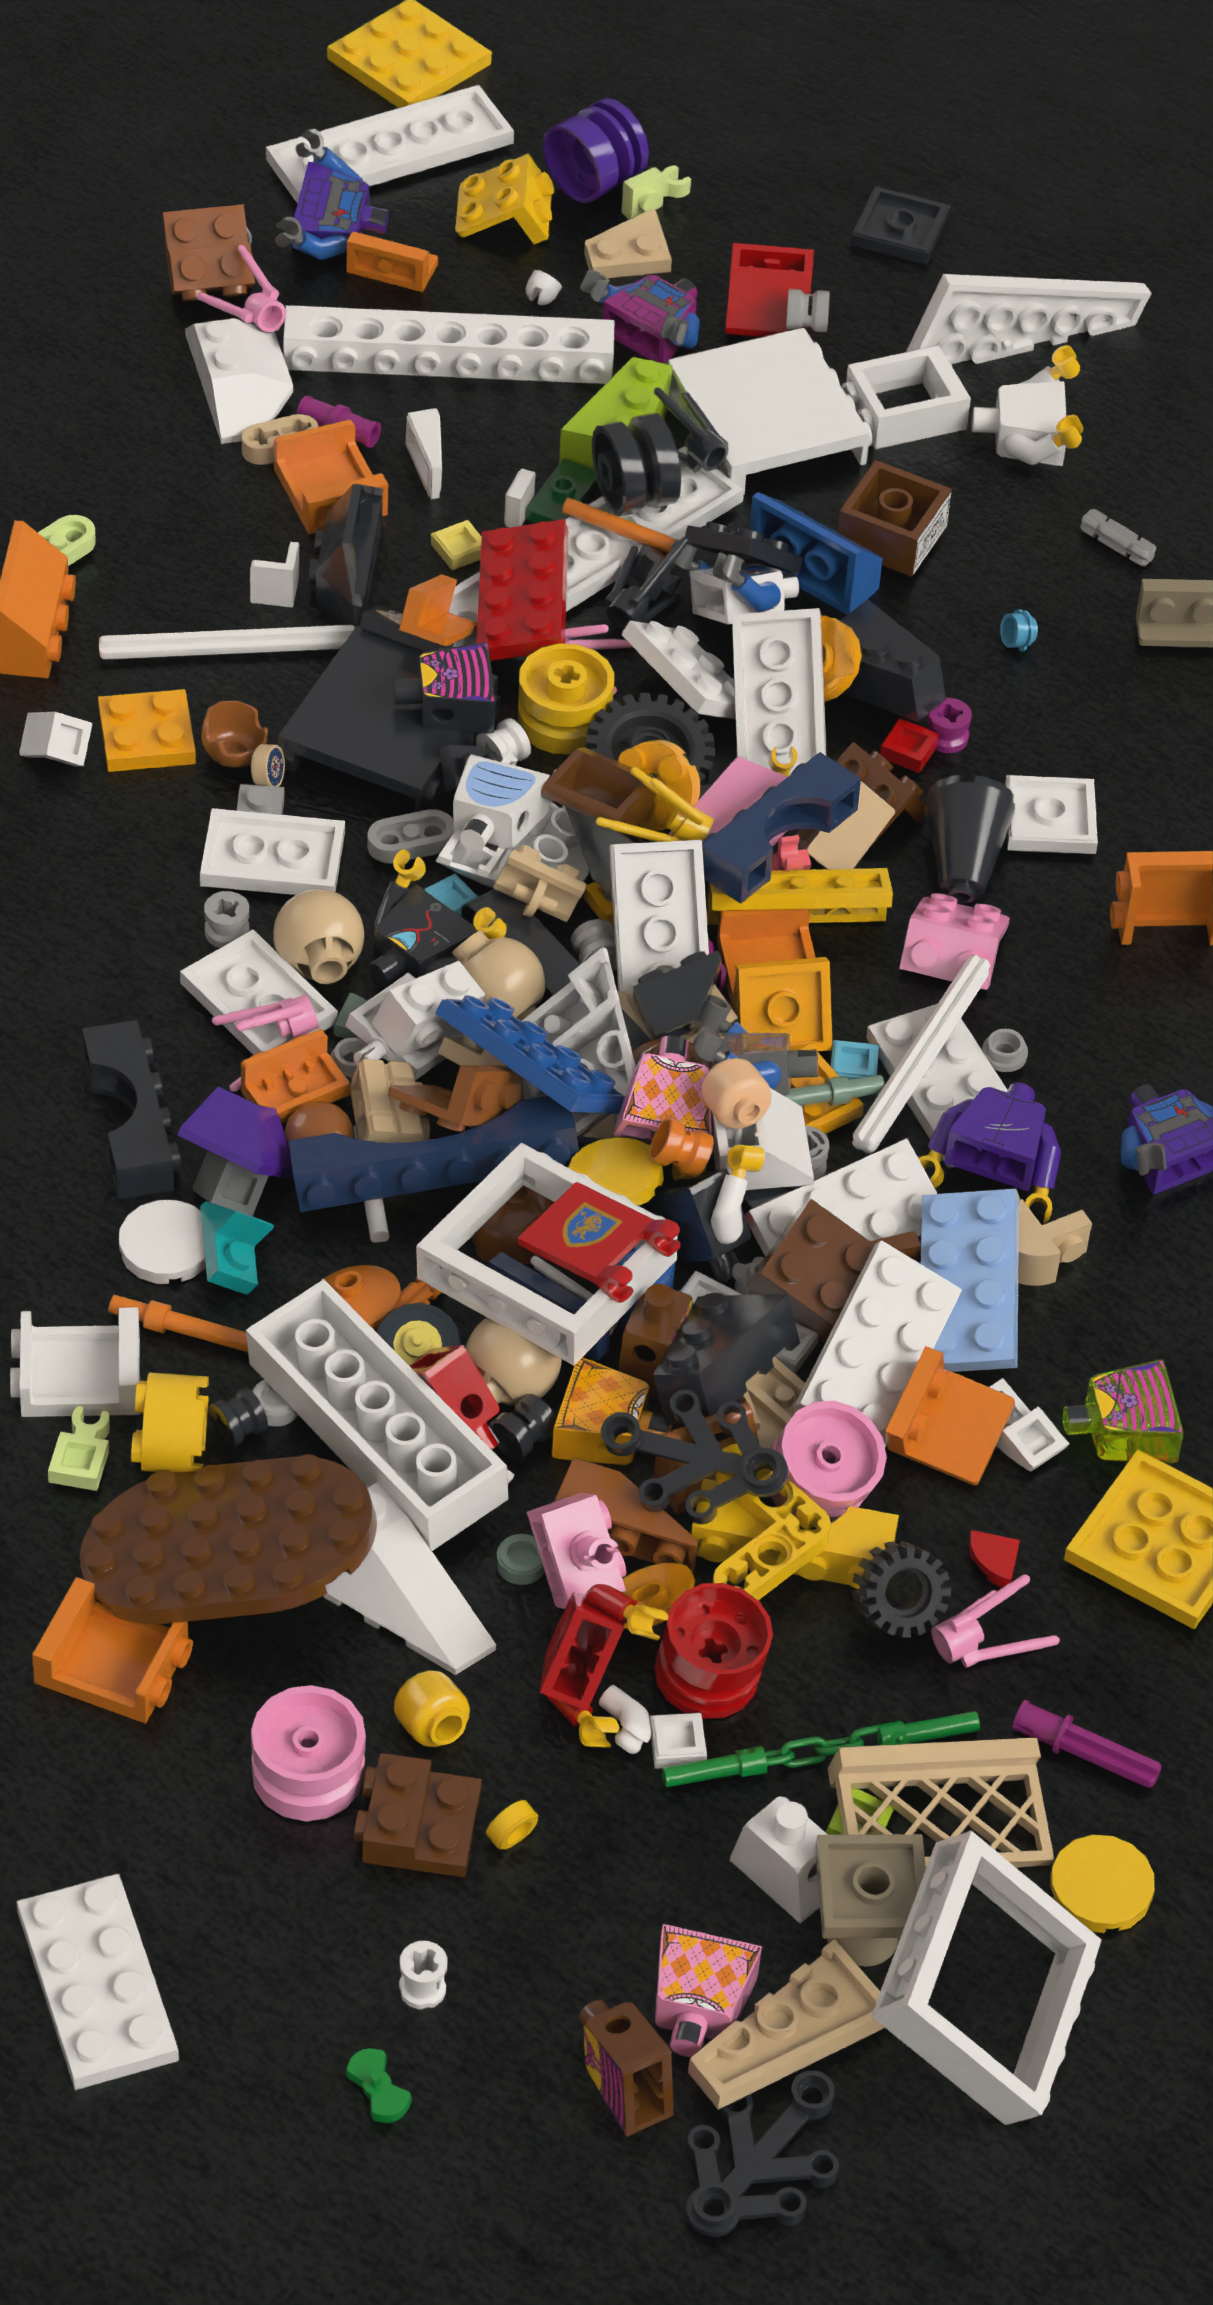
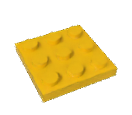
(409, 54)
(1152, 1539)

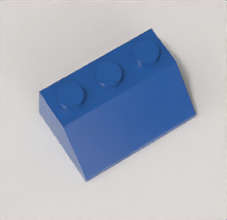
(831, 564)

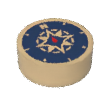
(268, 765)

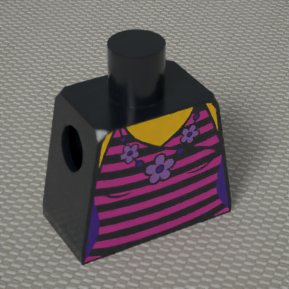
(452, 689)

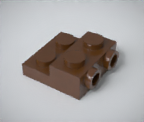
(417, 1816)

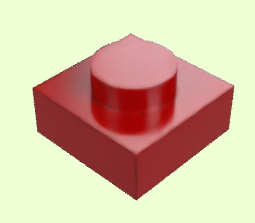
(909, 745)

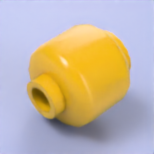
(432, 1709)

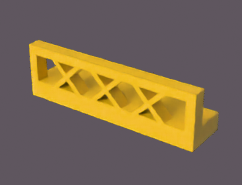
(827, 893)

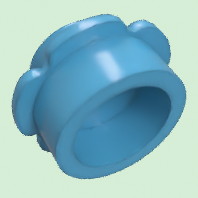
(1018, 629)

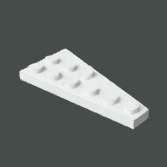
(1008, 315)

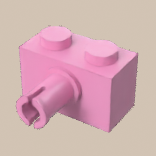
(576, 1546)

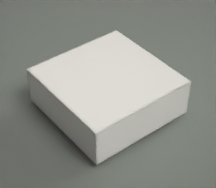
(518, 498)
(677, 1739)

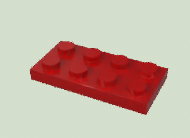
(523, 588)

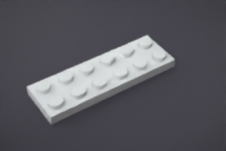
(403, 139)

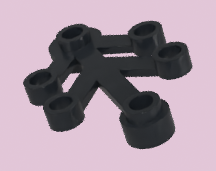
(701, 1458)
(757, 2162)

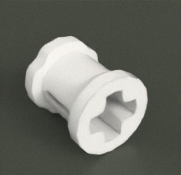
(423, 1974)

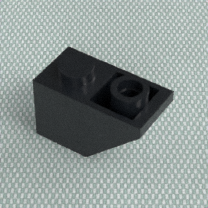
(675, 999)

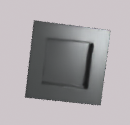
(229, 1184)

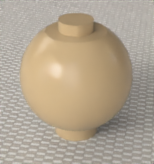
(319, 935)
(504, 971)
(511, 1363)

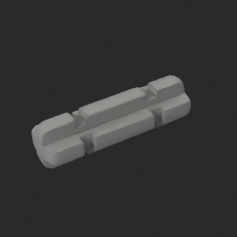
(1118, 537)

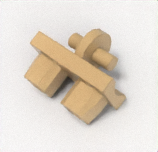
(539, 885)

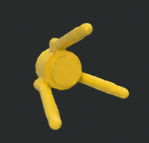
(685, 821)

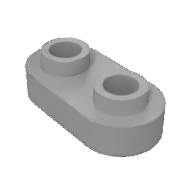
(418, 832)

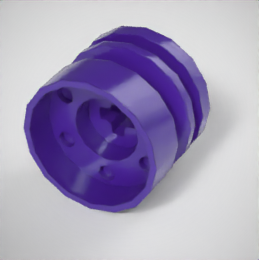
(595, 150)

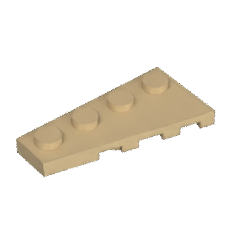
(805, 2021)

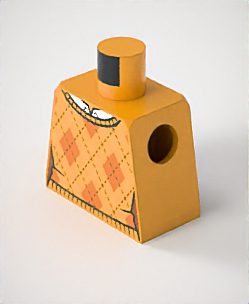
(591, 1398)

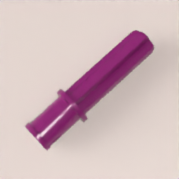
(1064, 1735)

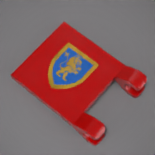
(592, 1234)

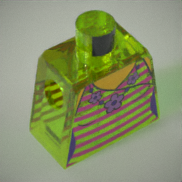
(1128, 1413)

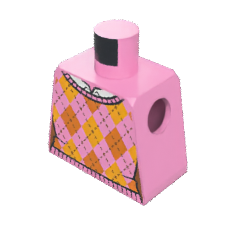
(661, 1089)
(702, 1985)

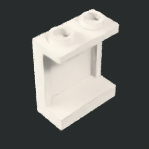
(77, 1367)

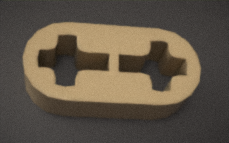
(267, 432)

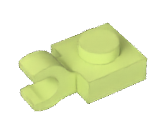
(647, 190)

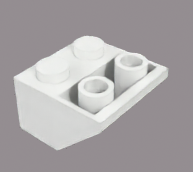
(781, 1136)

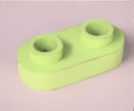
(72, 536)

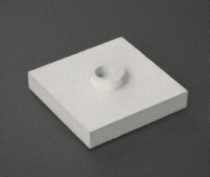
(1052, 815)

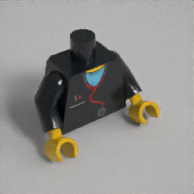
(418, 931)

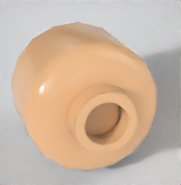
(736, 1093)

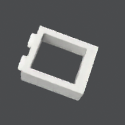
(941, 415)

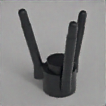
(704, 445)
(634, 601)

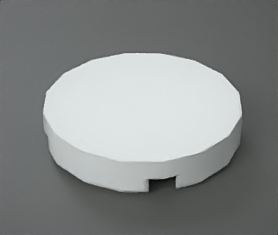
(163, 1241)

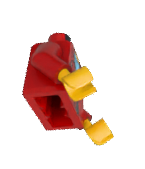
(583, 1650)

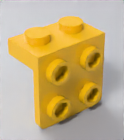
(506, 192)

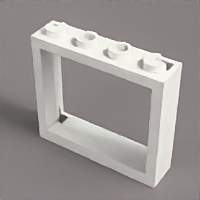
(506, 1301)
(921, 1951)

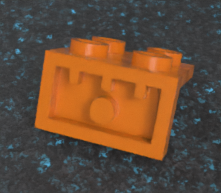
(947, 1420)

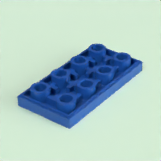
(528, 1053)

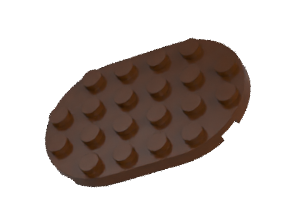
(228, 1540)

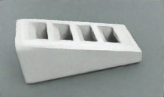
(424, 446)

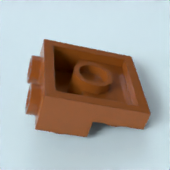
(205, 251)

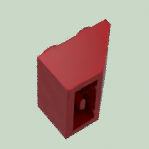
(761, 286)

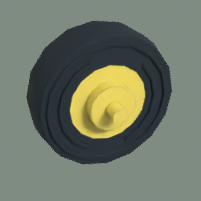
(417, 1330)

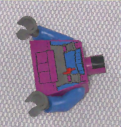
(648, 314)

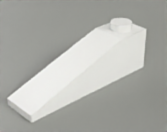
(411, 1593)

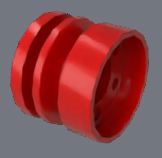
(713, 1650)

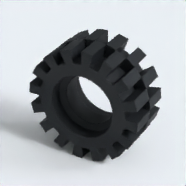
(927, 1597)

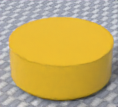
(512, 1825)

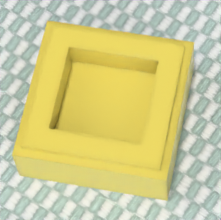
(457, 544)

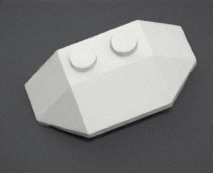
(239, 374)

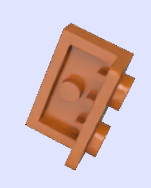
(293, 1075)

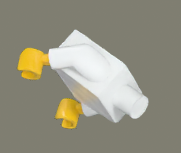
(1032, 415)

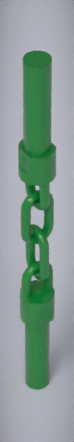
(755, 1759)

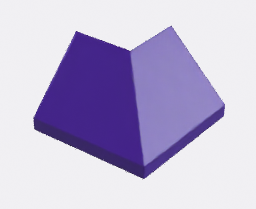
(240, 1133)

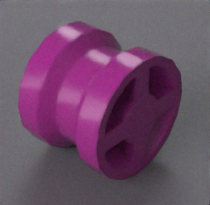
(952, 722)

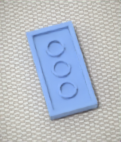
(976, 1247)

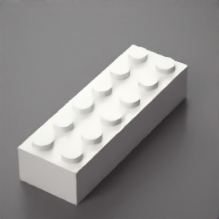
(377, 1413)

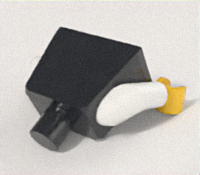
(710, 1210)

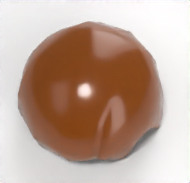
(232, 733)
(316, 1120)

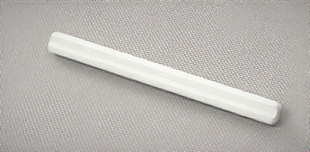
(224, 642)
(921, 1054)

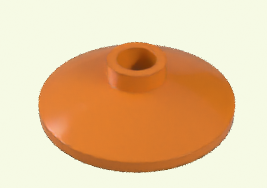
(368, 1290)

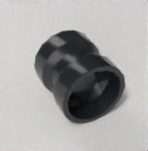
(527, 1424)

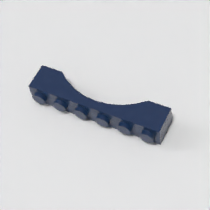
(347, 1170)

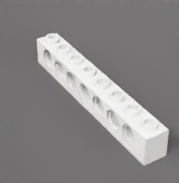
(448, 344)

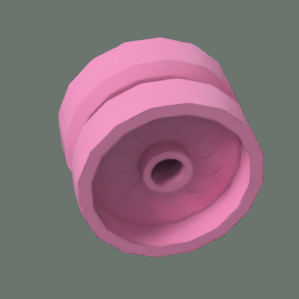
(831, 1455)
(308, 1753)

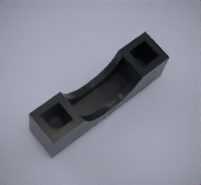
(138, 1150)

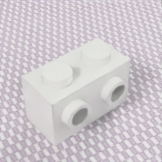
(408, 1011)

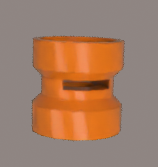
(683, 1148)

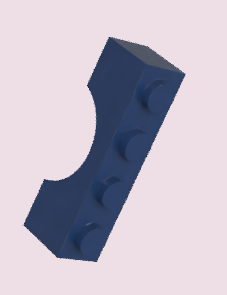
(813, 797)

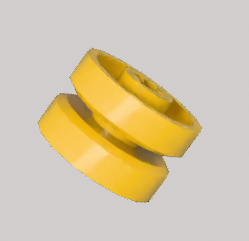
(562, 694)

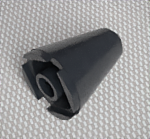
(968, 832)

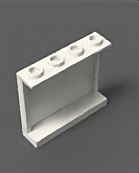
(771, 402)

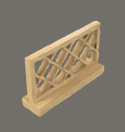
(946, 1764)

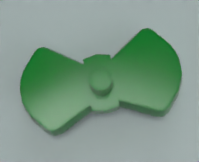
(387, 2101)

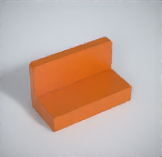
(389, 261)
(428, 613)

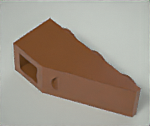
(634, 1529)

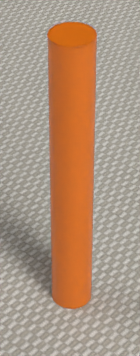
(617, 525)

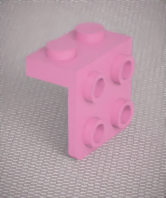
(948, 933)

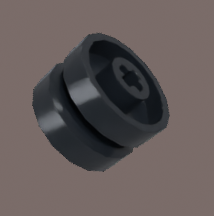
(636, 464)

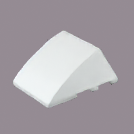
(551, 837)
(591, 1023)

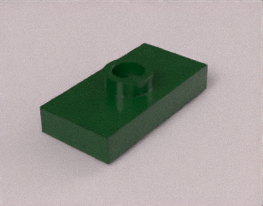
(566, 481)

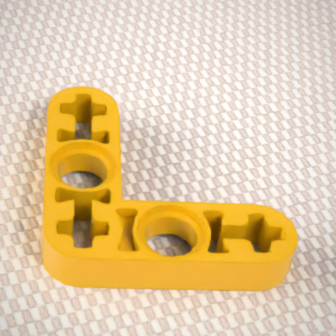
(781, 1535)

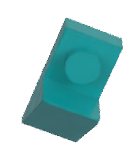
(230, 1246)

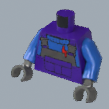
(329, 204)
(1167, 1138)

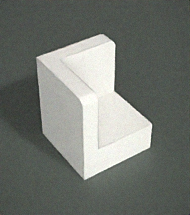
(275, 582)
(55, 737)

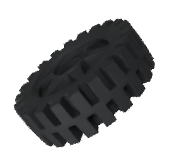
(647, 720)

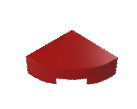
(994, 1556)

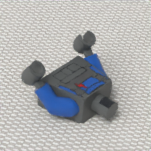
(765, 1051)

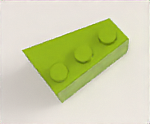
(623, 397)

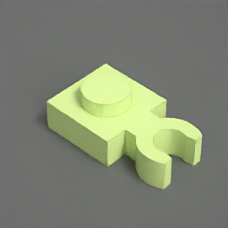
(81, 1455)

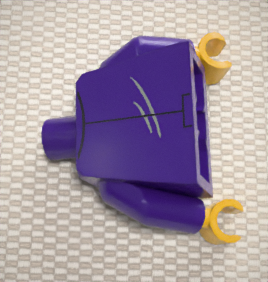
(999, 1139)

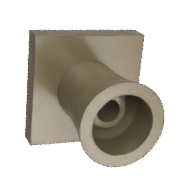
(868, 1891)

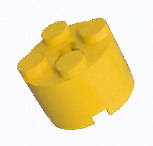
(171, 1422)

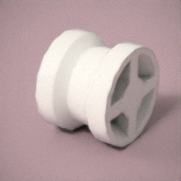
(507, 736)

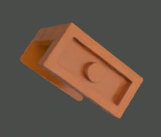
(319, 468)
(1163, 891)
(761, 937)
(109, 1658)

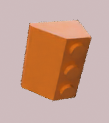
(33, 603)

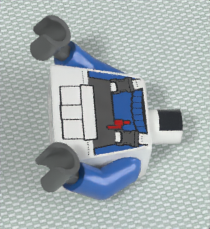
(735, 587)

